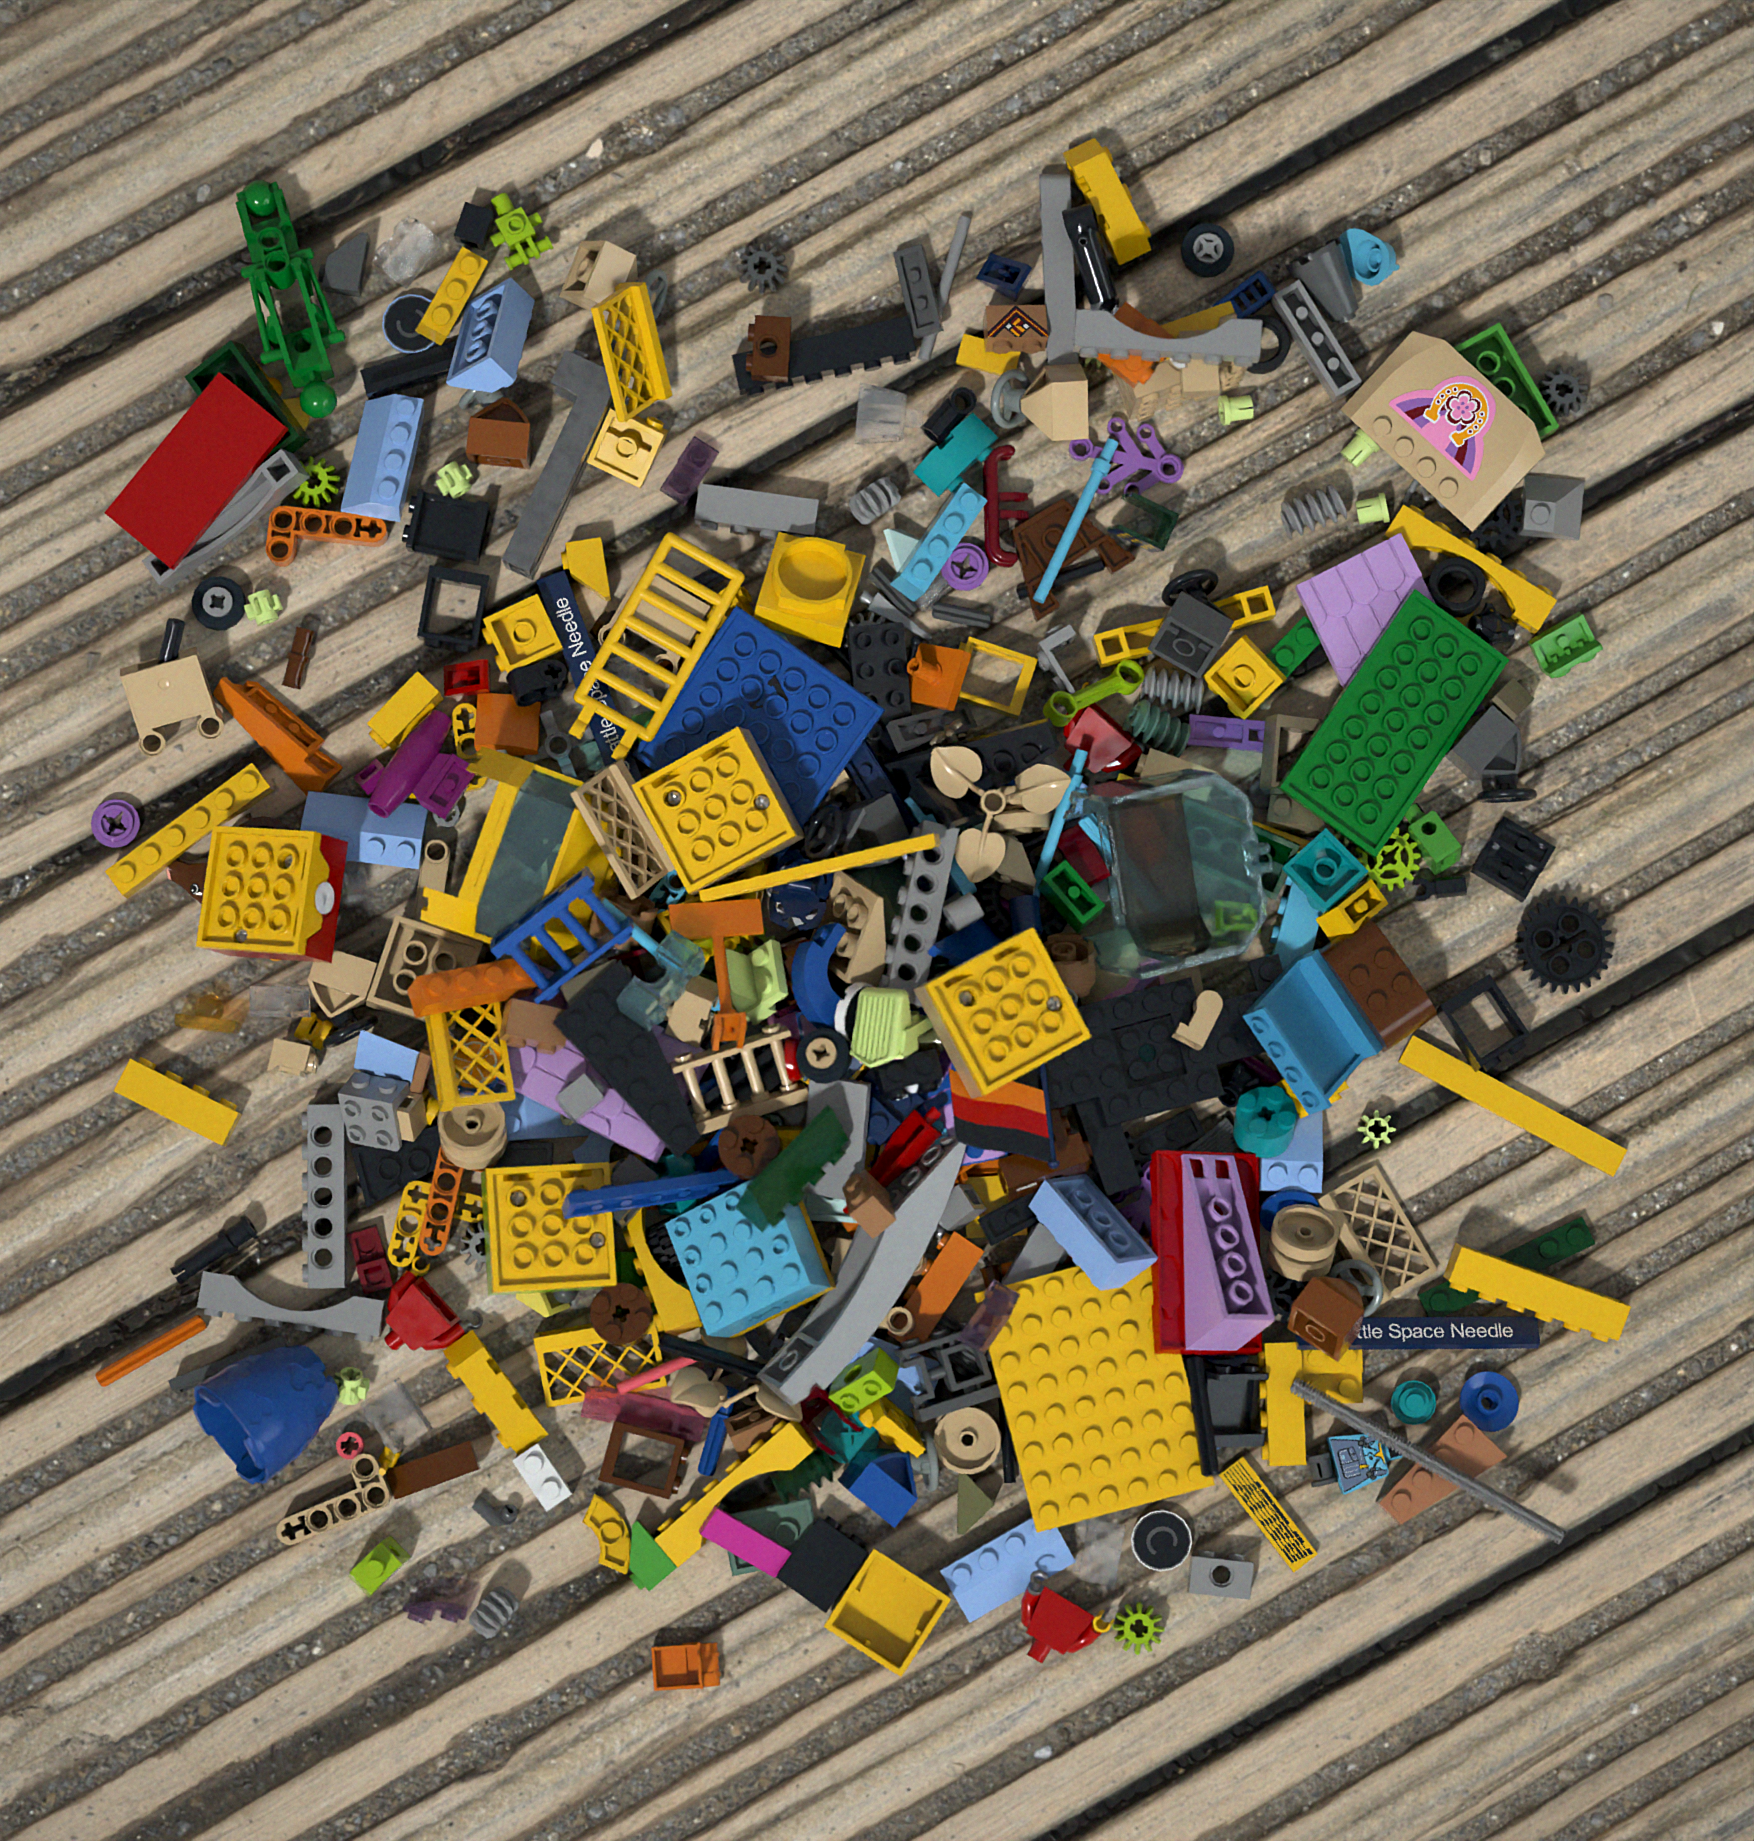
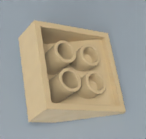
(863, 945)
(416, 951)

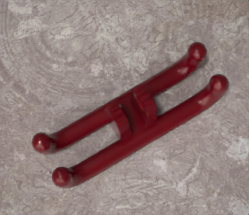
(992, 513)

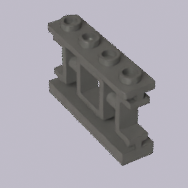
(970, 1388)

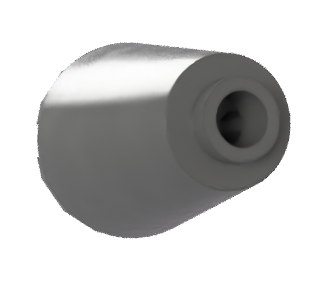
(1327, 280)

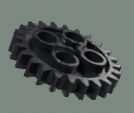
(1577, 968)

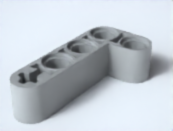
(959, 913)

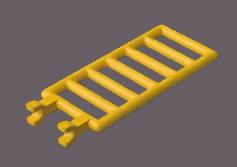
(627, 618)

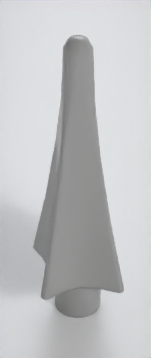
(884, 608)

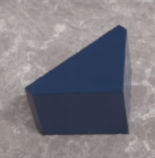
(1005, 275)

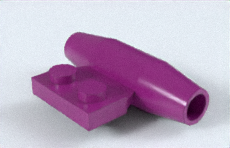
(420, 769)

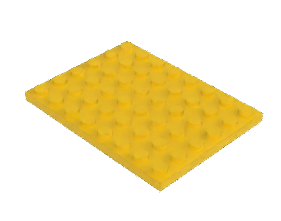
(1089, 1400)

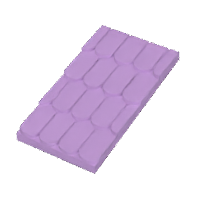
(1358, 599)
(546, 1075)

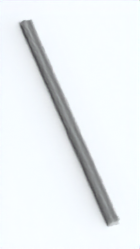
(1427, 1460)

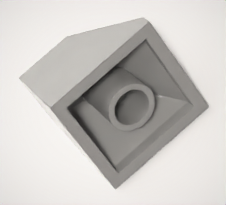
(1551, 507)

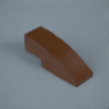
(433, 1469)

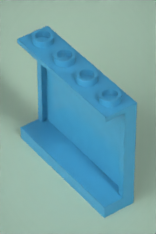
(1311, 1030)

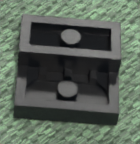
(1513, 859)

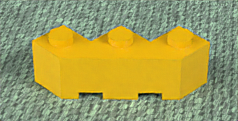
(1115, 214)
(494, 1393)

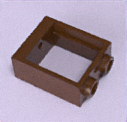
(612, 1452)

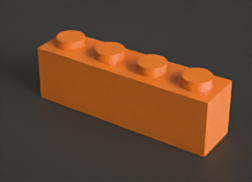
(469, 987)
(938, 1286)

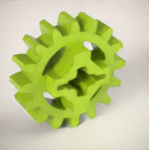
(1398, 868)

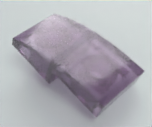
(689, 471)
(426, 1609)

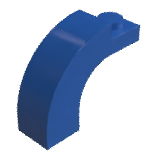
(810, 976)

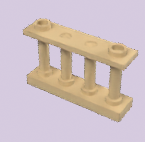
(761, 1100)

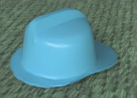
(1368, 256)

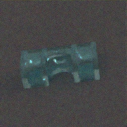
(649, 1002)

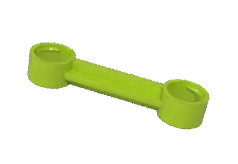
(1094, 693)

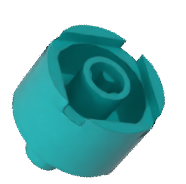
(1265, 1121)

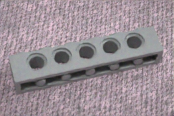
(928, 902)
(336, 1211)

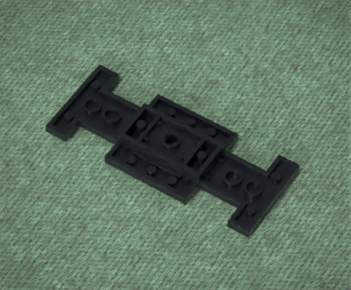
(1178, 1075)

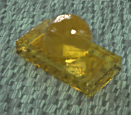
(207, 1017)

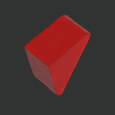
(467, 678)

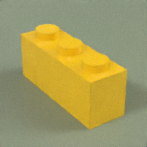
(451, 296)

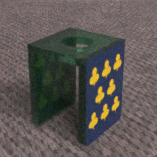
(1167, 524)

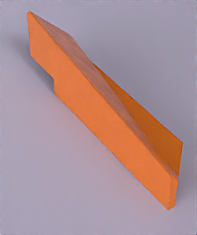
(279, 733)

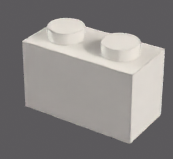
(542, 1477)

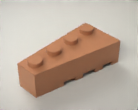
(1419, 1488)

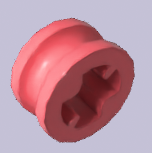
(345, 1437)

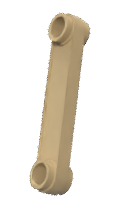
(432, 875)

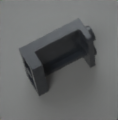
(446, 527)
(1234, 1404)
(823, 1563)

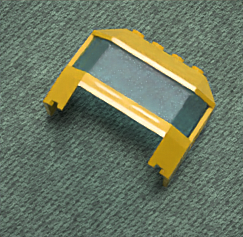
(524, 853)

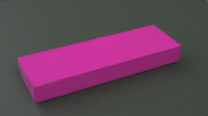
(744, 1541)

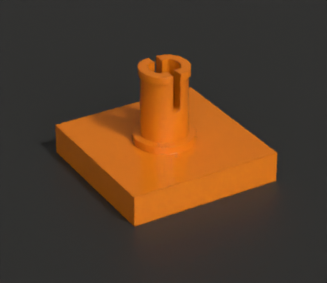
(937, 676)

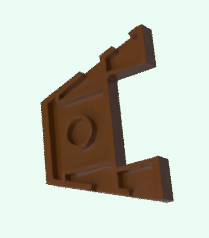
(1038, 540)

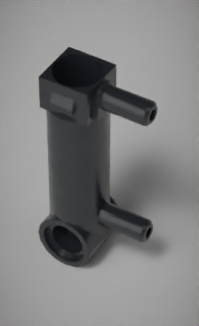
(1091, 258)

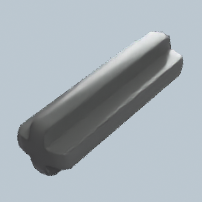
(900, 601)
(961, 615)

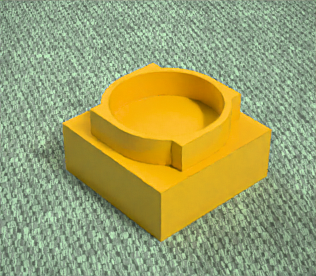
(809, 588)
(887, 1612)

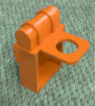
(685, 1666)

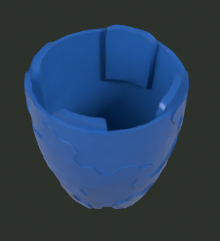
(266, 1408)

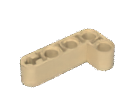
(333, 1506)

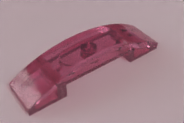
(643, 1410)

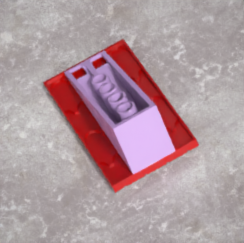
(1208, 1251)

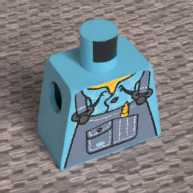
(1359, 1460)

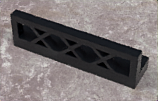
(408, 371)
(741, 1084)

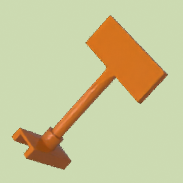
(716, 922)

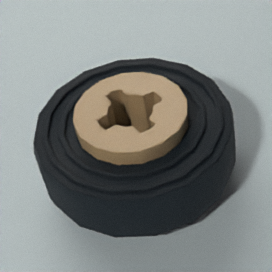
(828, 1066)

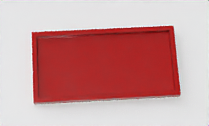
(196, 471)

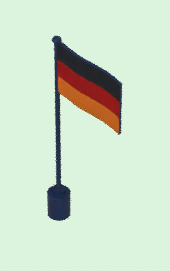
(1014, 1115)

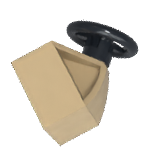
(340, 990)

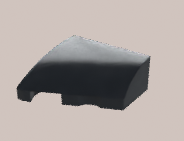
(949, 810)

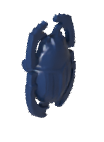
(801, 896)

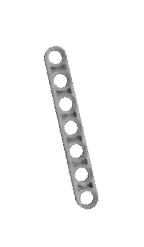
(1057, 269)

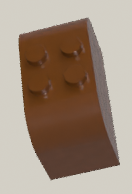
(1378, 983)

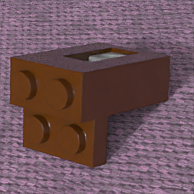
(1024, 1175)

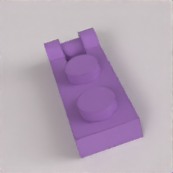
(1225, 733)

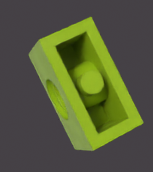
(864, 1381)

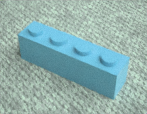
(938, 542)
(1297, 926)

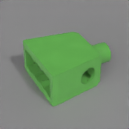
(1438, 849)

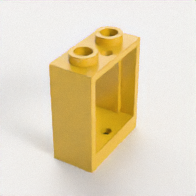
(1028, 663)
(404, 712)

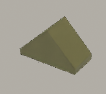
(971, 1503)

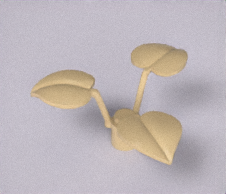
(957, 769)
(694, 1389)

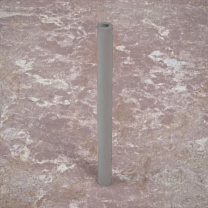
(946, 281)

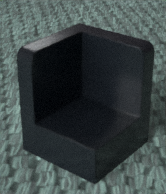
(473, 226)

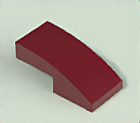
(1082, 855)
(370, 1259)

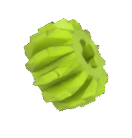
(326, 479)
(1130, 1634)

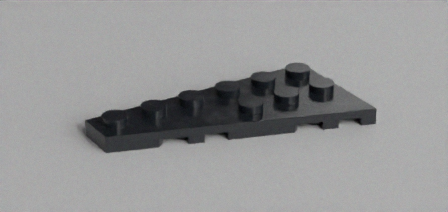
(1001, 753)
(629, 1060)

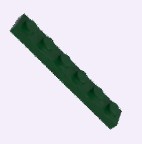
(1534, 1255)

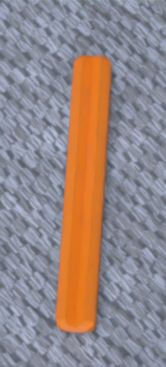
(150, 1350)

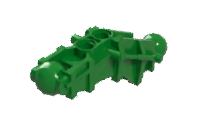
(305, 368)

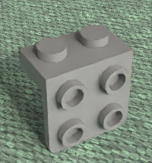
(1055, 641)
(370, 1111)

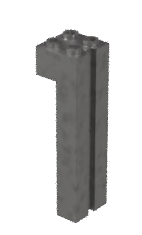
(589, 390)

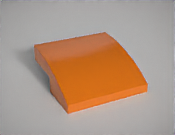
(506, 725)

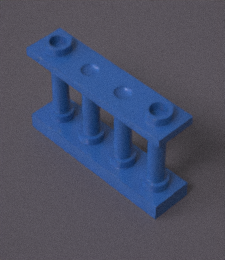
(556, 905)

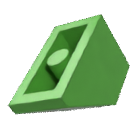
(647, 1559)

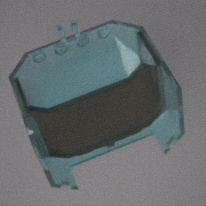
(1179, 870)

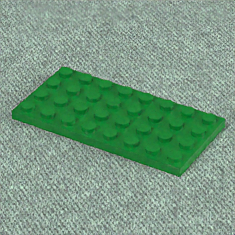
(1393, 723)

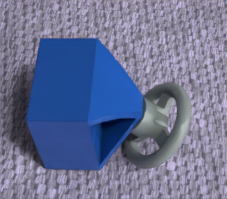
(886, 1479)

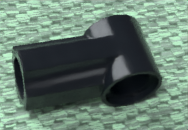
(948, 416)

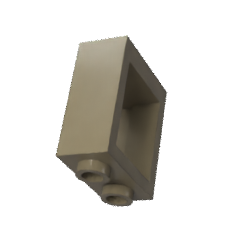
(1273, 726)

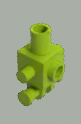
(517, 231)

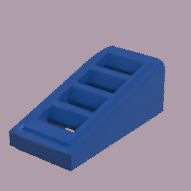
(1249, 284)

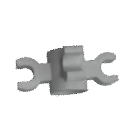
(554, 734)

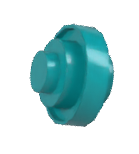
(1413, 1402)

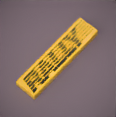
(1268, 1514)

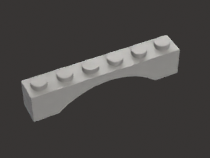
(1102, 333)
(261, 492)
(228, 1294)

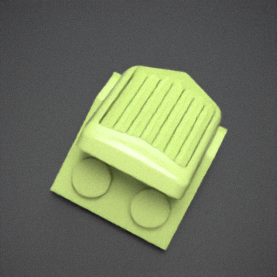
(757, 980)
(885, 1026)

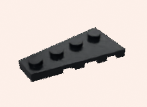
(387, 1171)

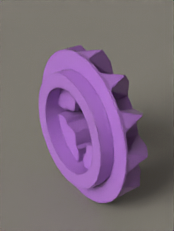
(978, 562)
(113, 809)

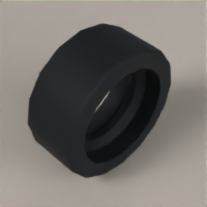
(1283, 348)
(1464, 567)

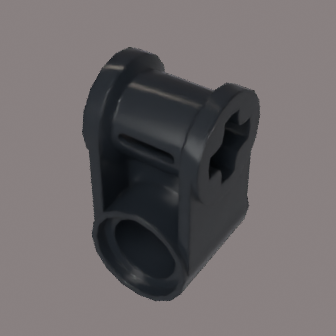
(535, 684)

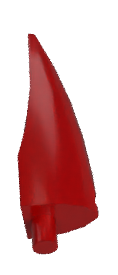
(906, 1146)

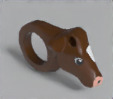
(192, 873)

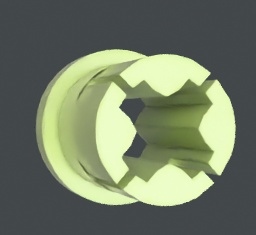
(1234, 408)
(1359, 448)
(1372, 509)

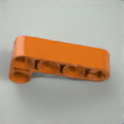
(327, 532)
(449, 1198)

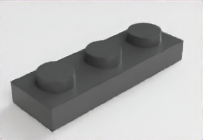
(918, 291)
(919, 729)

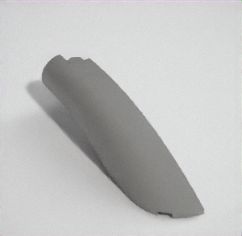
(867, 1279)

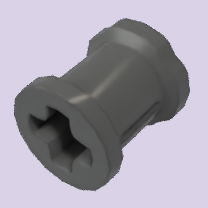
(1321, 1469)

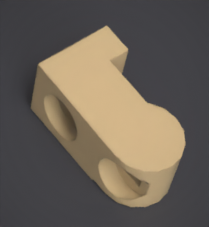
(1206, 1011)

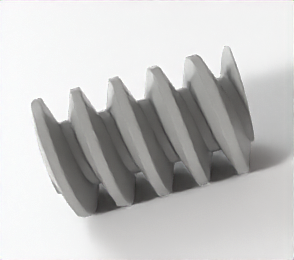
(1312, 510)
(1172, 689)

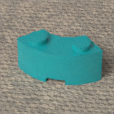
(951, 459)

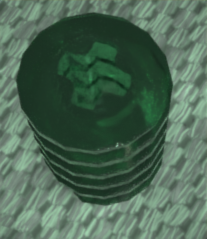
(803, 1476)

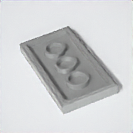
(851, 1105)

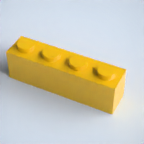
(178, 1102)
(1283, 1409)

